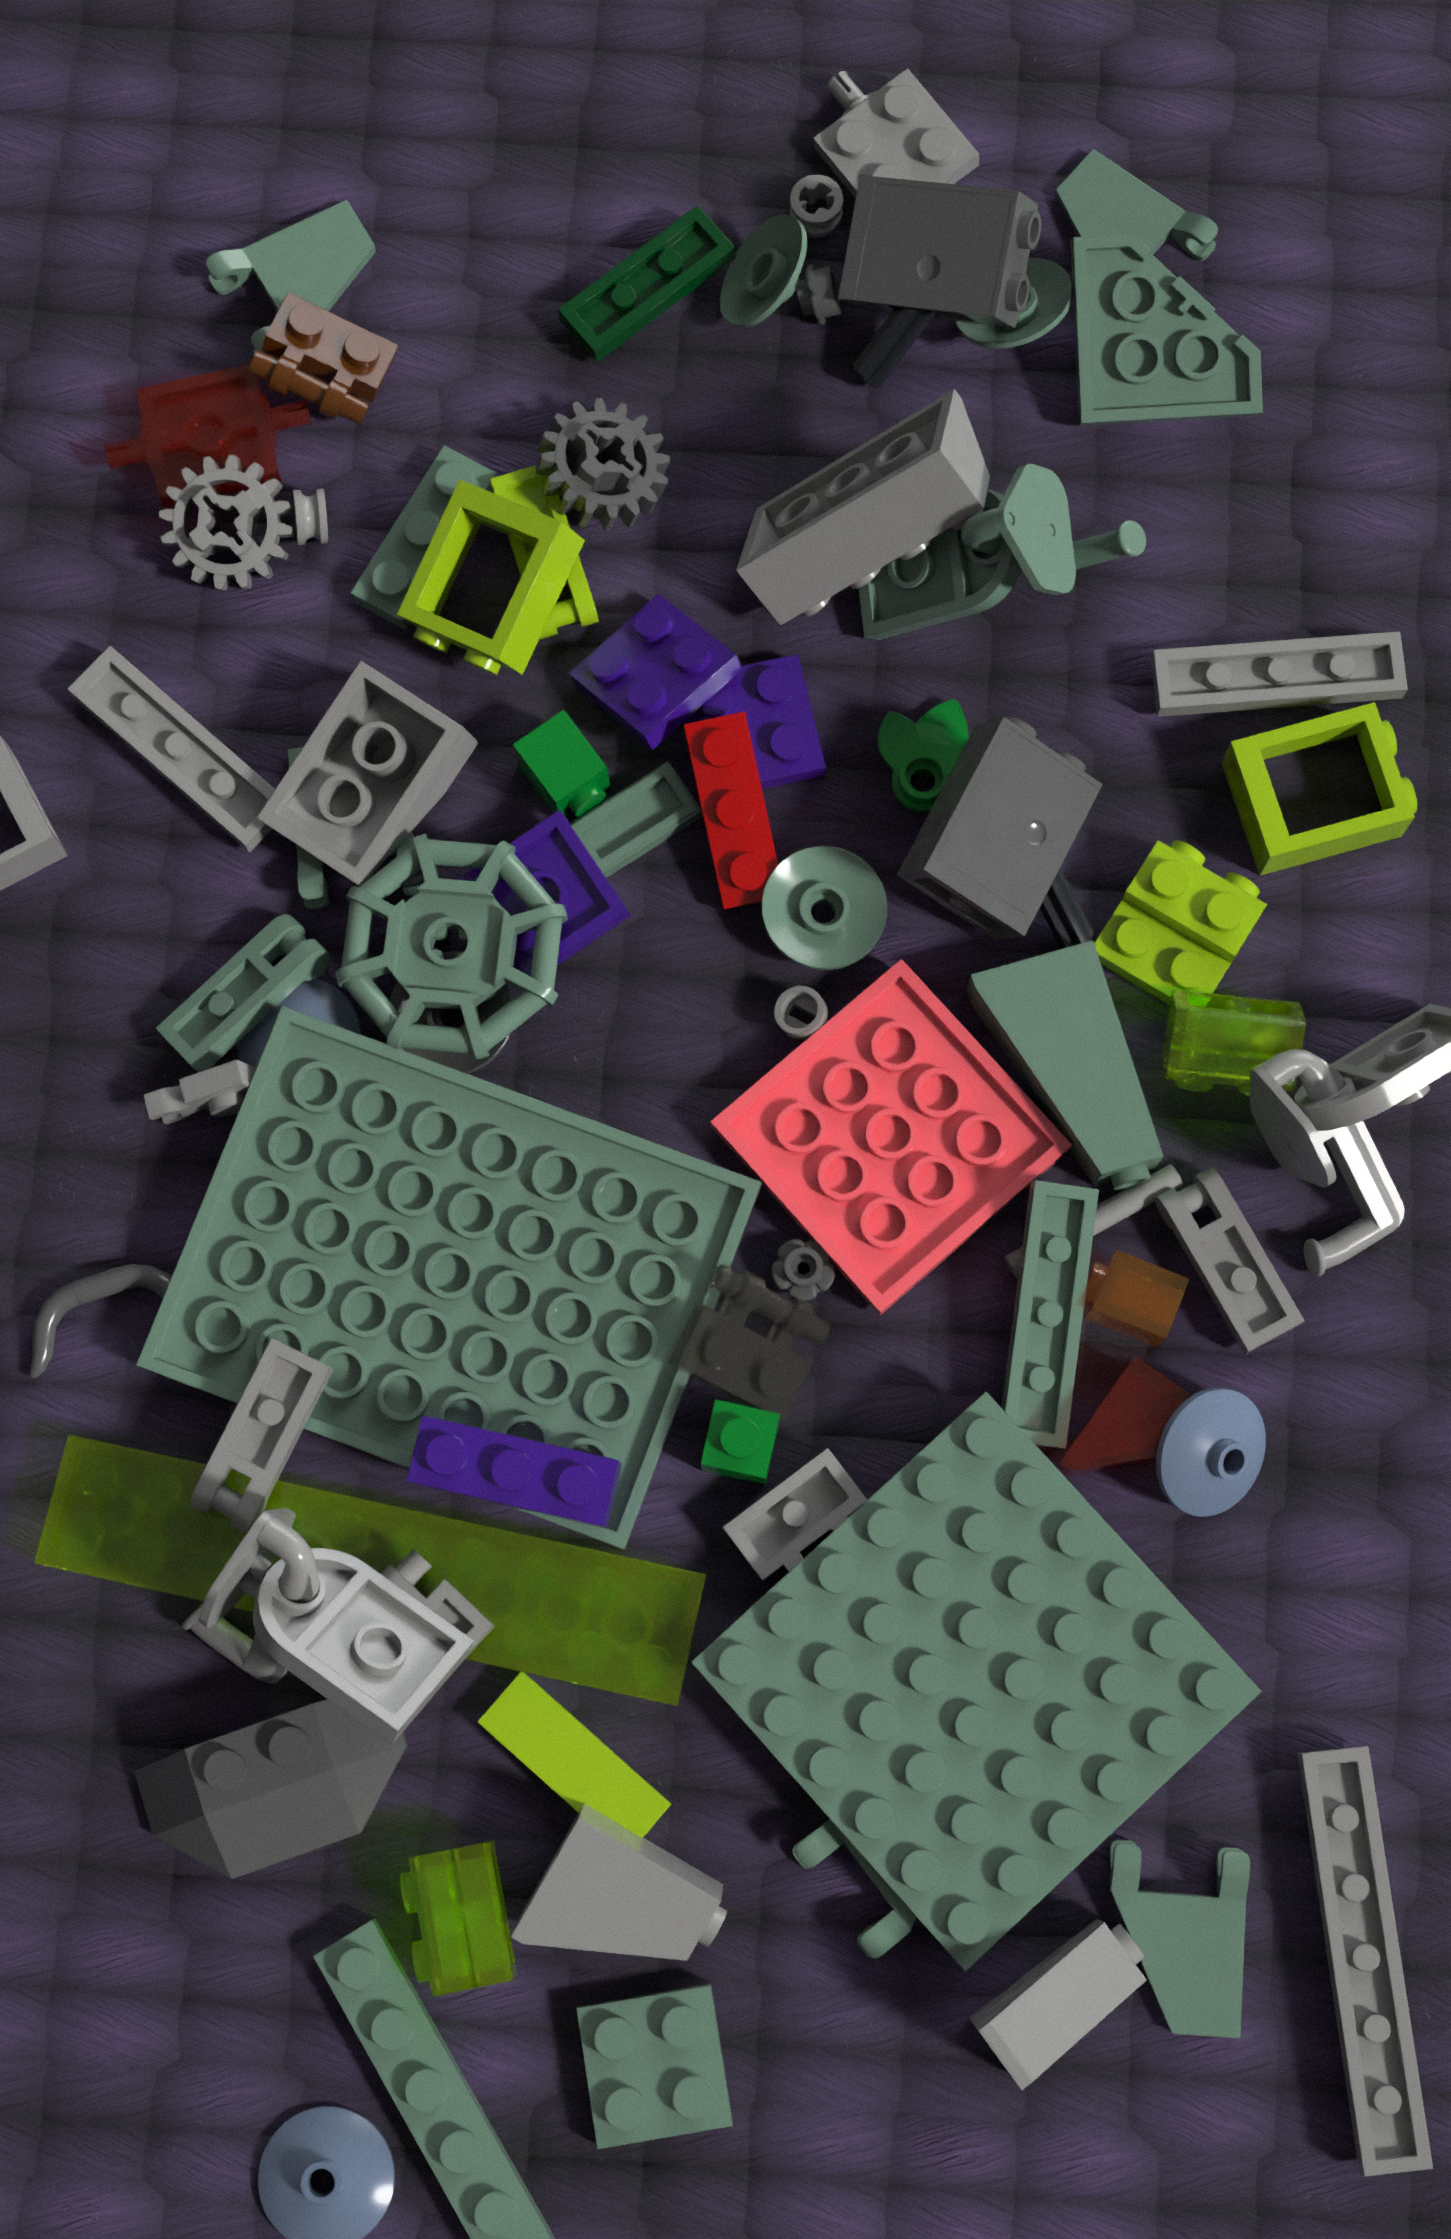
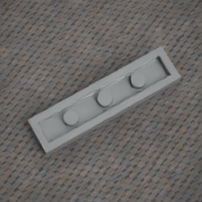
(1278, 674)
(175, 746)

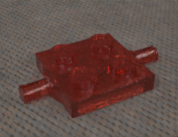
(207, 417)

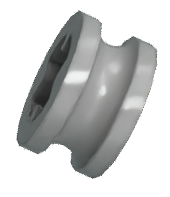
(807, 192)
(310, 516)

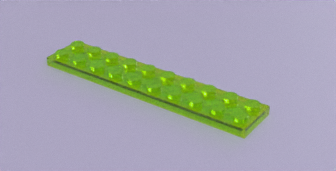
(552, 1603)

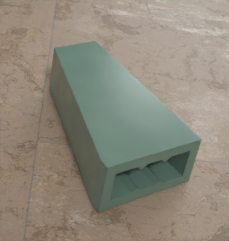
(1072, 1054)

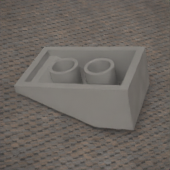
(367, 774)

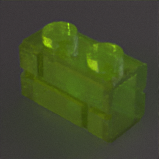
(1226, 1037)
(460, 1919)

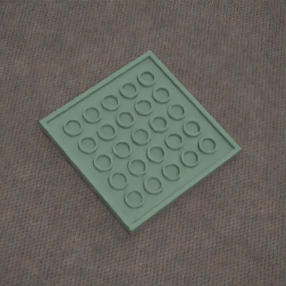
(976, 1679)

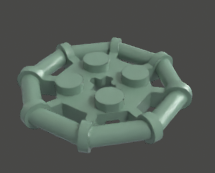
(473, 974)

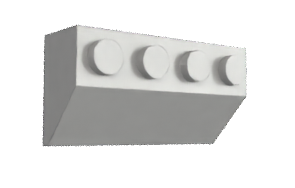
(866, 511)

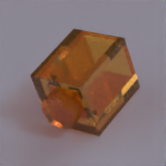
(1134, 1297)

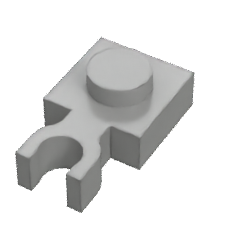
(213, 1090)

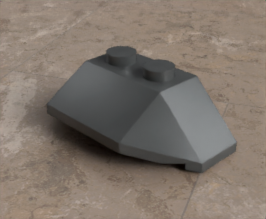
(269, 1789)

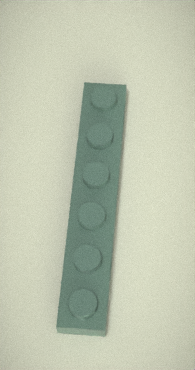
(429, 2088)

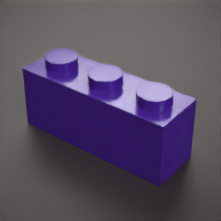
(514, 1471)

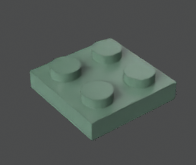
(654, 2066)

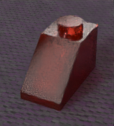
(1125, 1423)

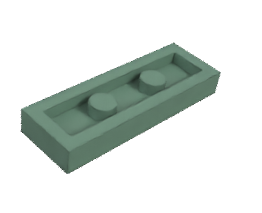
(400, 554)

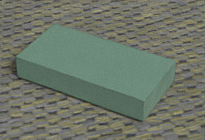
(637, 819)

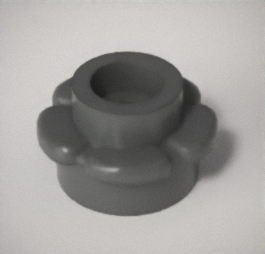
(819, 293)
(787, 1276)

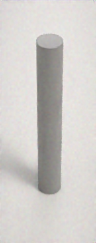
(1120, 1206)

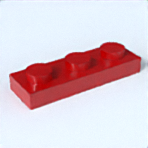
(732, 807)

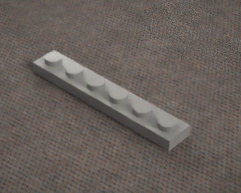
(1364, 1962)

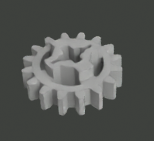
(205, 541)

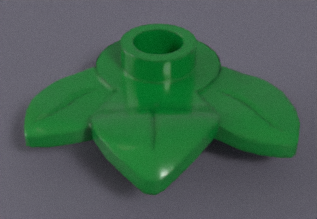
(922, 750)

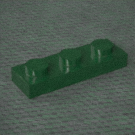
(647, 283)

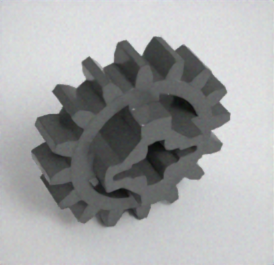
(603, 464)

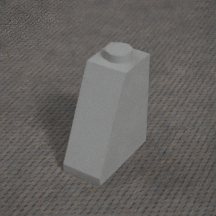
(620, 1896)
(1060, 2000)

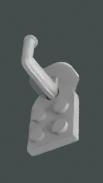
(1332, 1109)
(330, 1627)

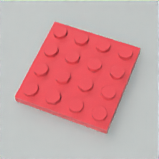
(890, 1136)

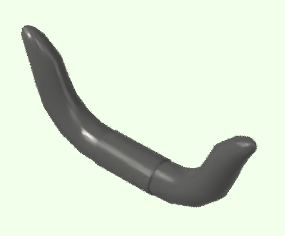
(84, 1292)

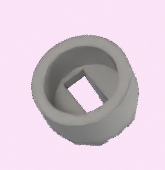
(807, 1001)

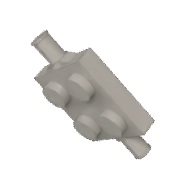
(893, 135)

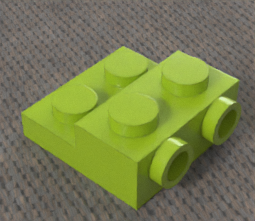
(1178, 923)

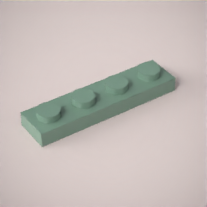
(1049, 1310)

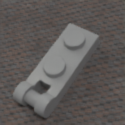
(1230, 1261)
(261, 1433)

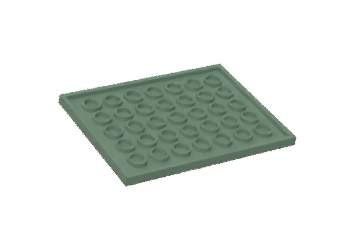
(448, 1258)

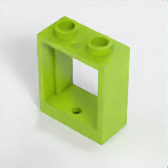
(532, 600)
(1260, 810)

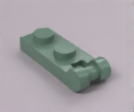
(243, 992)

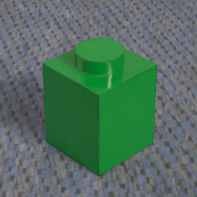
(563, 766)
(740, 1442)

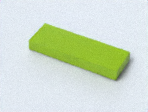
(571, 1757)

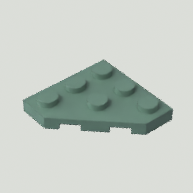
(1152, 342)

